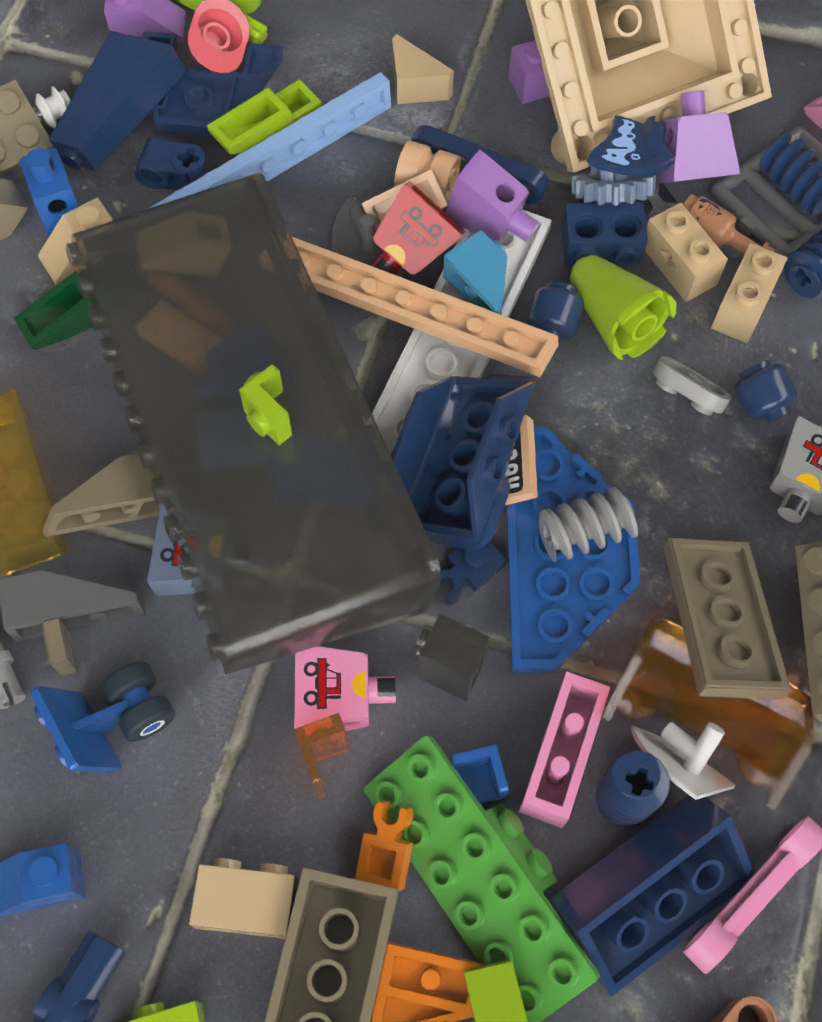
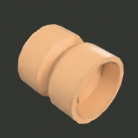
(418, 158)

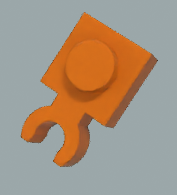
(383, 853)

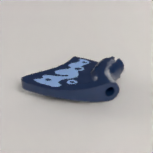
(633, 148)

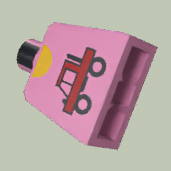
(340, 683)

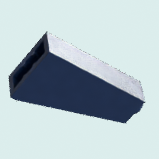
(114, 98)

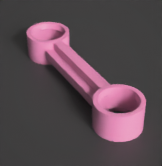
(721, 932)

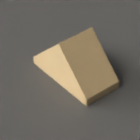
(419, 75)

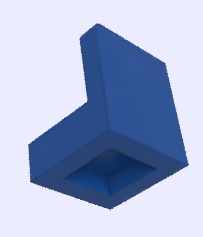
(482, 773)

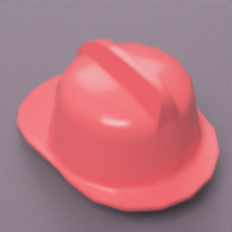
(218, 35)

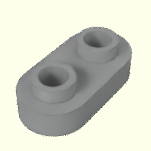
(677, 377)

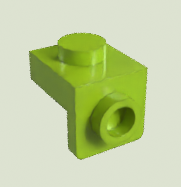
(261, 409)

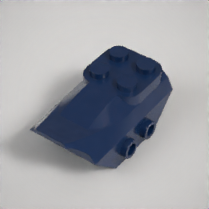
(458, 454)

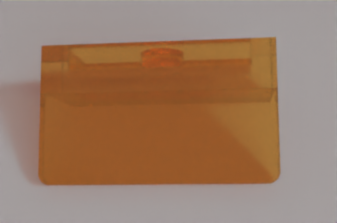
(320, 742)

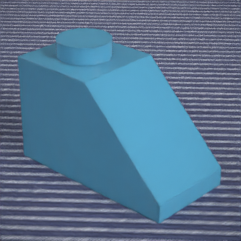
(478, 271)

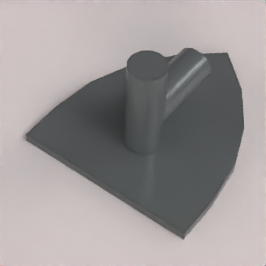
(354, 233)

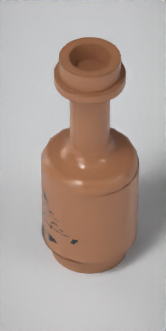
(719, 224)

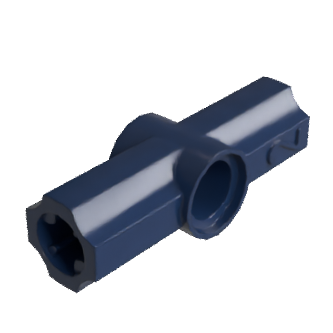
(78, 990)

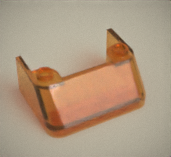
(766, 734)

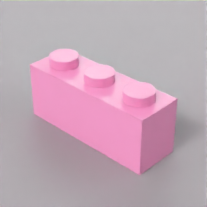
(564, 750)

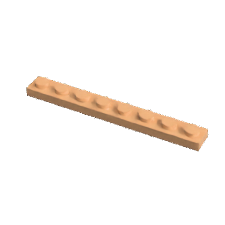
(428, 310)

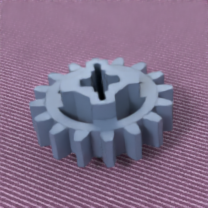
(608, 187)

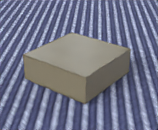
(59, 647)

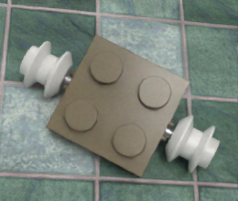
(21, 124)

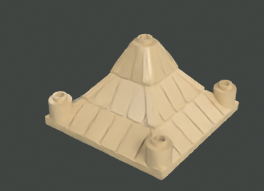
(639, 60)

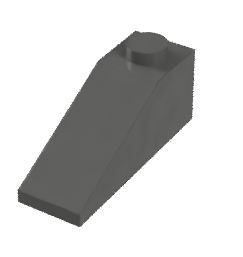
(41, 596)

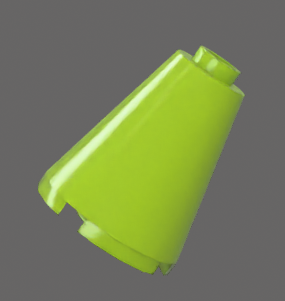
(622, 305)

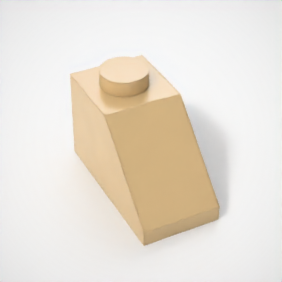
(53, 253)

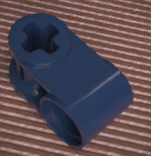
(169, 164)

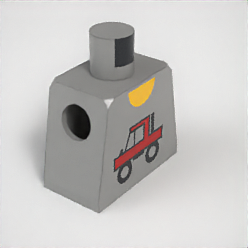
(799, 472)

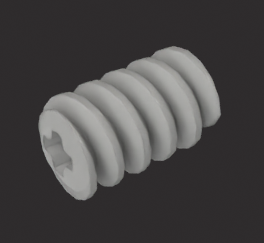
(587, 521)

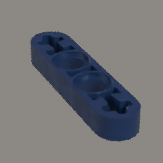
(527, 175)

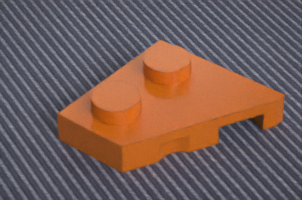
(422, 986)

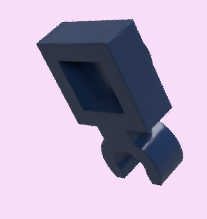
(471, 568)

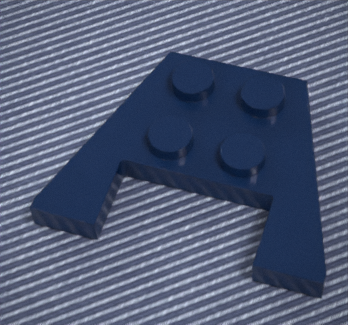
(207, 95)

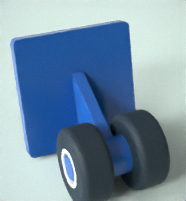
(81, 733)

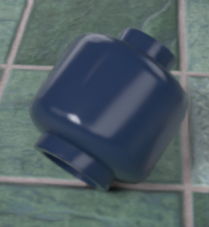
(556, 309)
(766, 391)

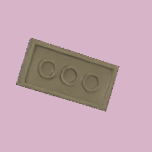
(725, 620)

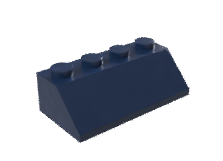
(655, 890)

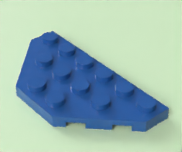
(565, 601)

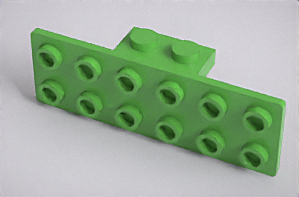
(485, 877)

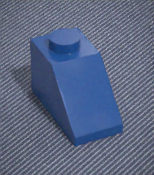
(40, 879)

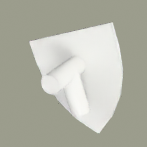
(686, 758)

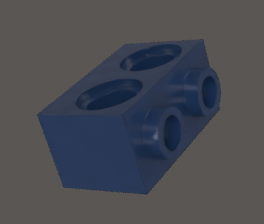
(604, 231)

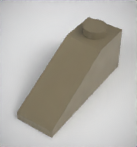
(108, 498)

